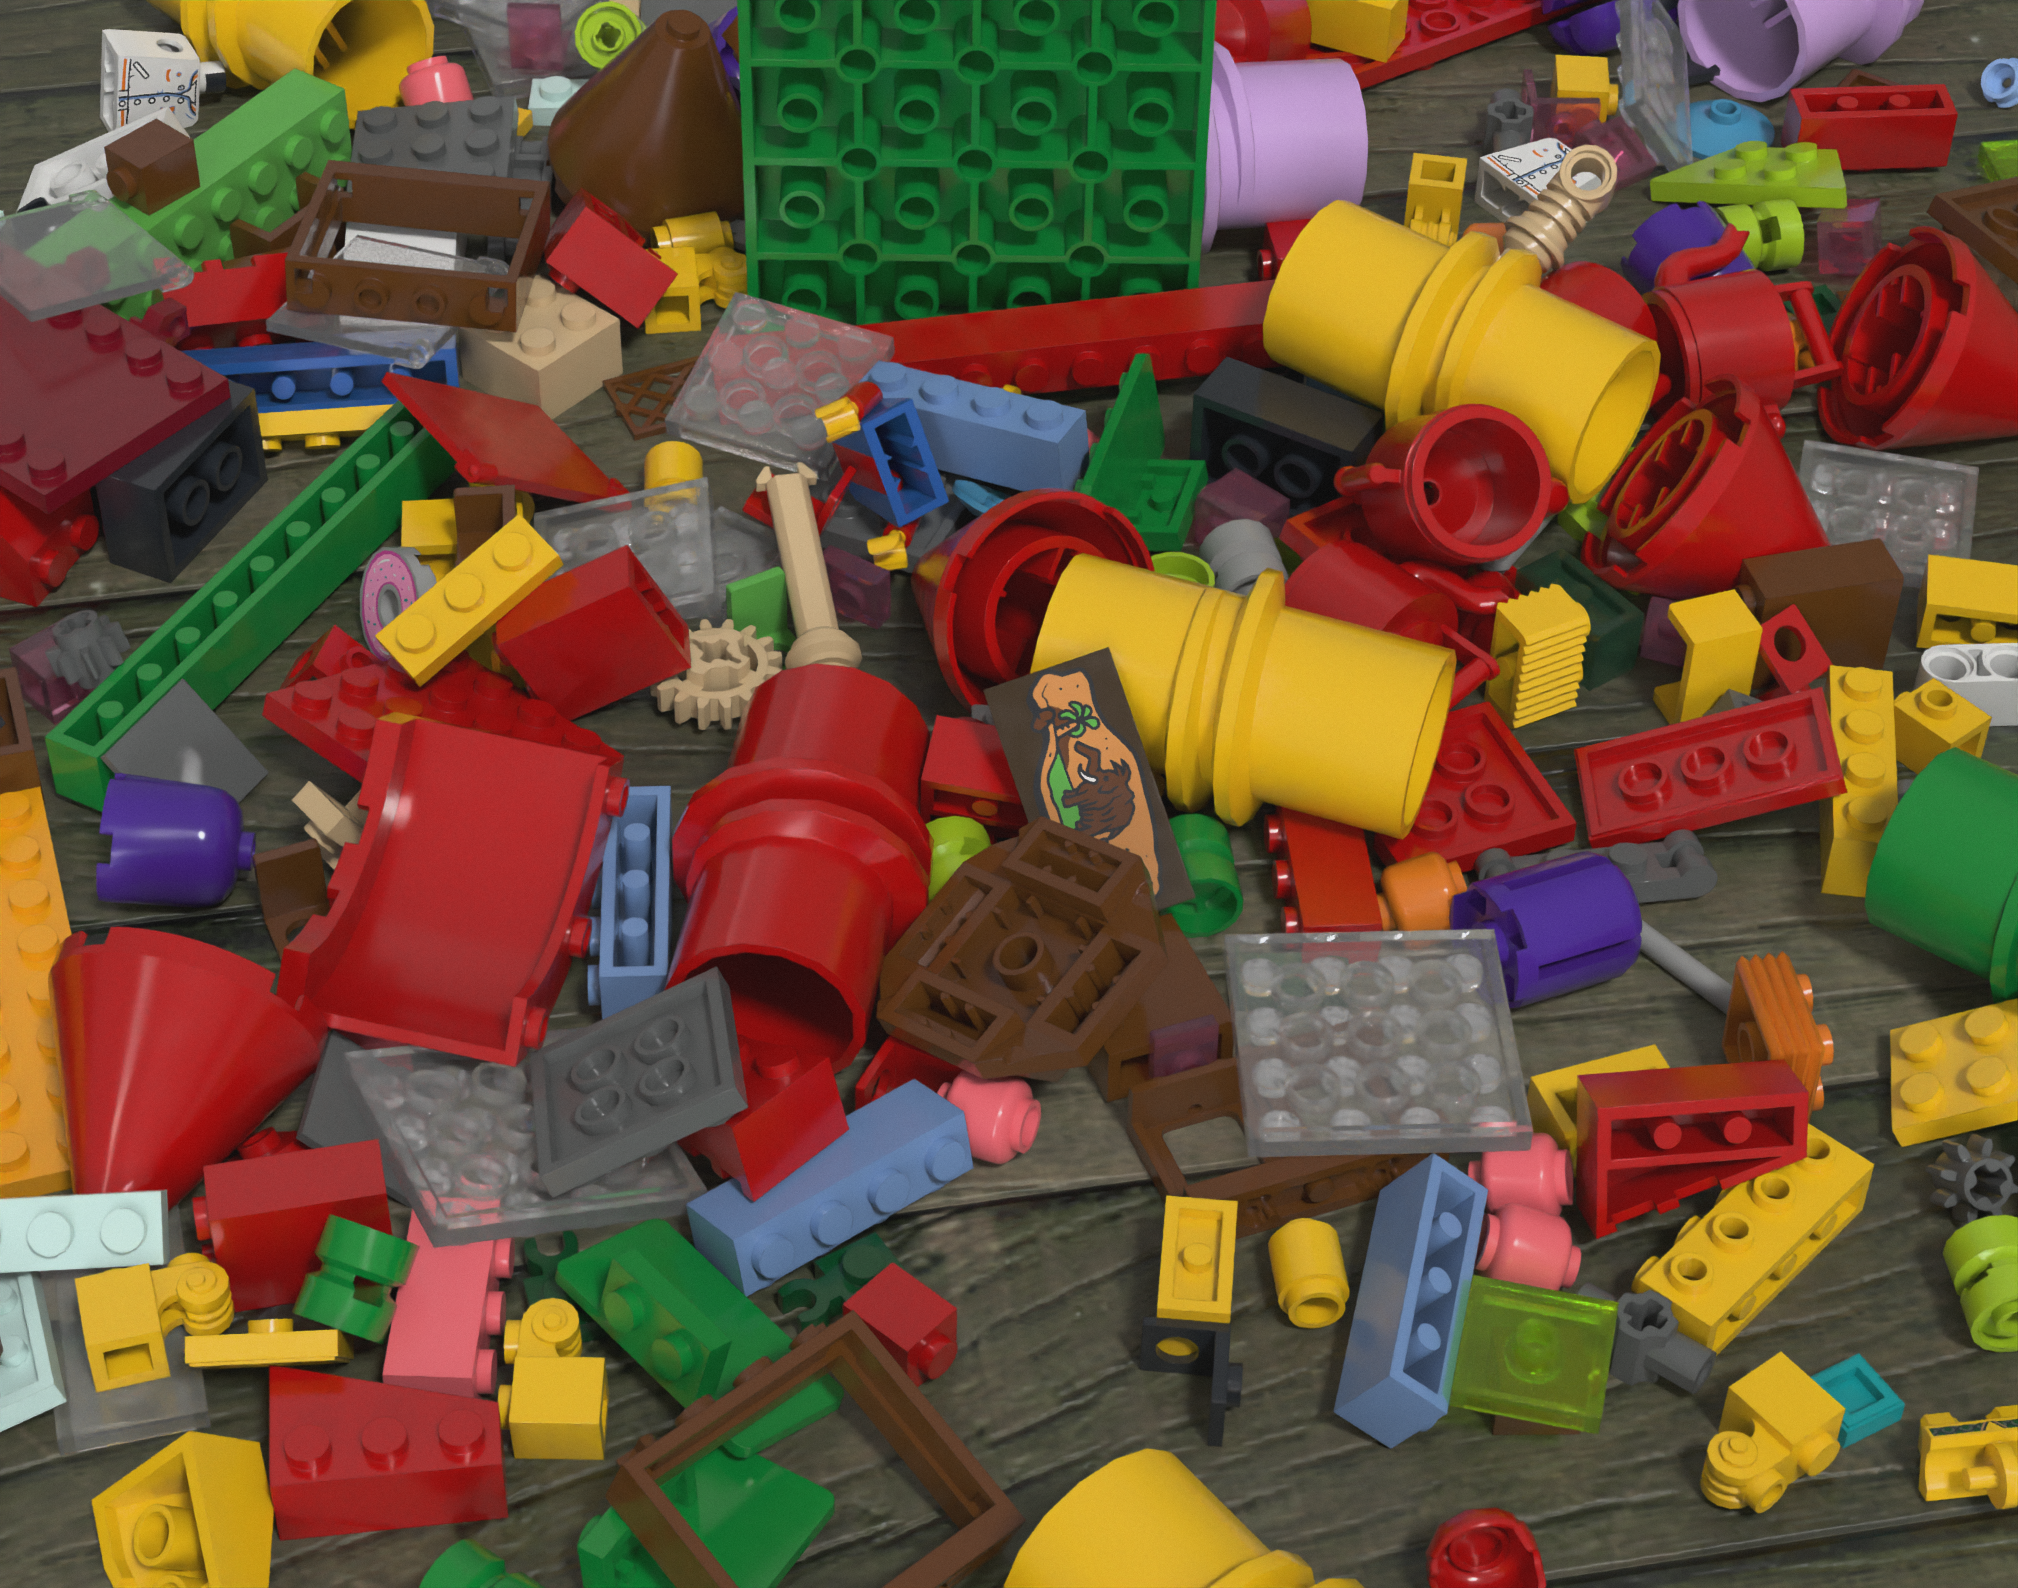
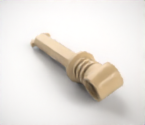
(1562, 207)
(805, 572)

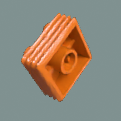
(1774, 1021)

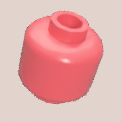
(434, 81)
(997, 1113)
(1529, 1178)
(1527, 1248)

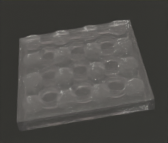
(1374, 1043)
(468, 1150)

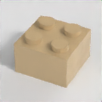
(554, 356)

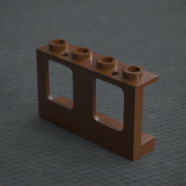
(1265, 1193)

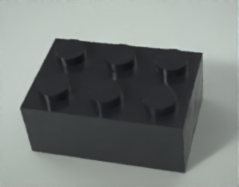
(1279, 433)
(184, 489)

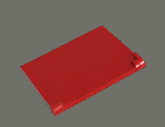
(503, 441)

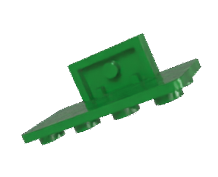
(1128, 469)
(687, 1325)
(742, 1509)

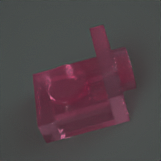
(1622, 144)
(858, 587)

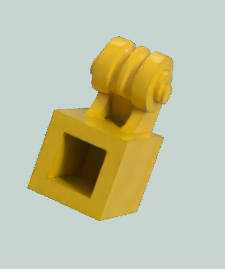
(1435, 196)
(699, 278)
(134, 1309)
(556, 1395)
(1769, 1436)

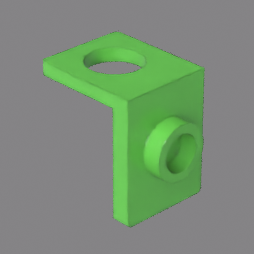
(761, 603)

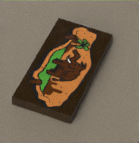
(1085, 763)

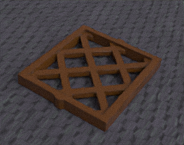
(649, 376)

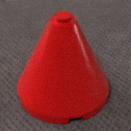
(1923, 351)
(1700, 499)
(994, 579)
(169, 1056)

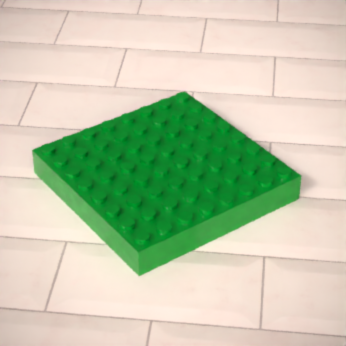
(972, 152)

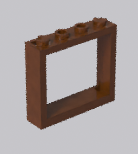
(425, 202)
(888, 1399)

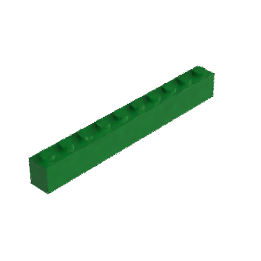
(256, 595)

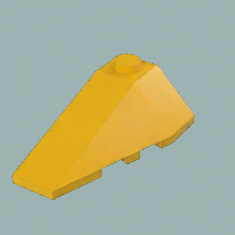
(189, 1517)

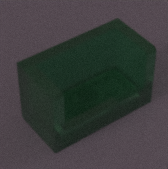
(1613, 619)

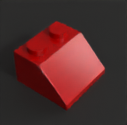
(41, 546)

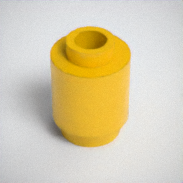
(698, 230)
(671, 464)
(1309, 1272)

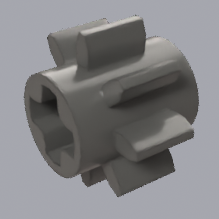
(86, 648)
(1972, 1178)

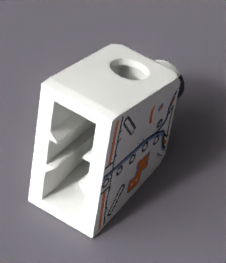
(152, 72)
(1516, 176)

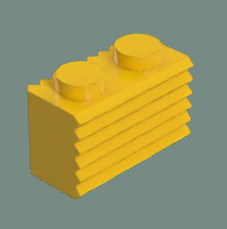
(1538, 655)

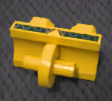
(1970, 1457)

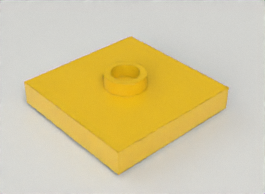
(269, 1343)

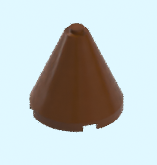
(655, 130)

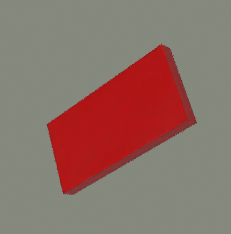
(1710, 770)

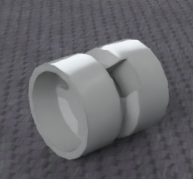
(1240, 553)

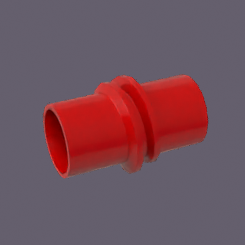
(807, 857)

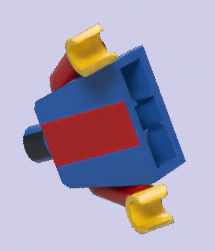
(892, 464)

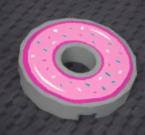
(388, 588)

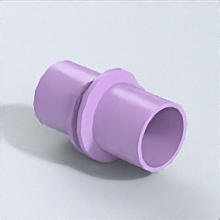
(1781, 43)
(1281, 141)

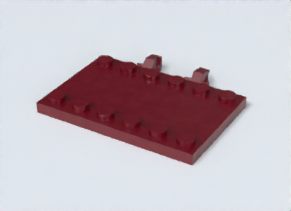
(93, 395)

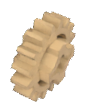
(719, 676)

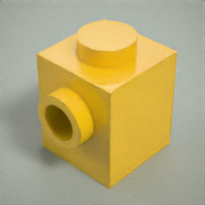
(1585, 79)
(1934, 722)

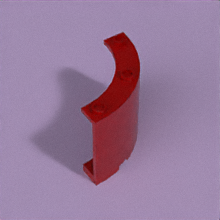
(461, 890)

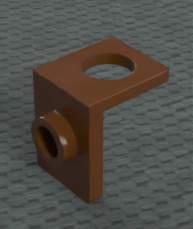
(290, 889)

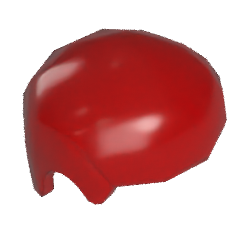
(1484, 1552)

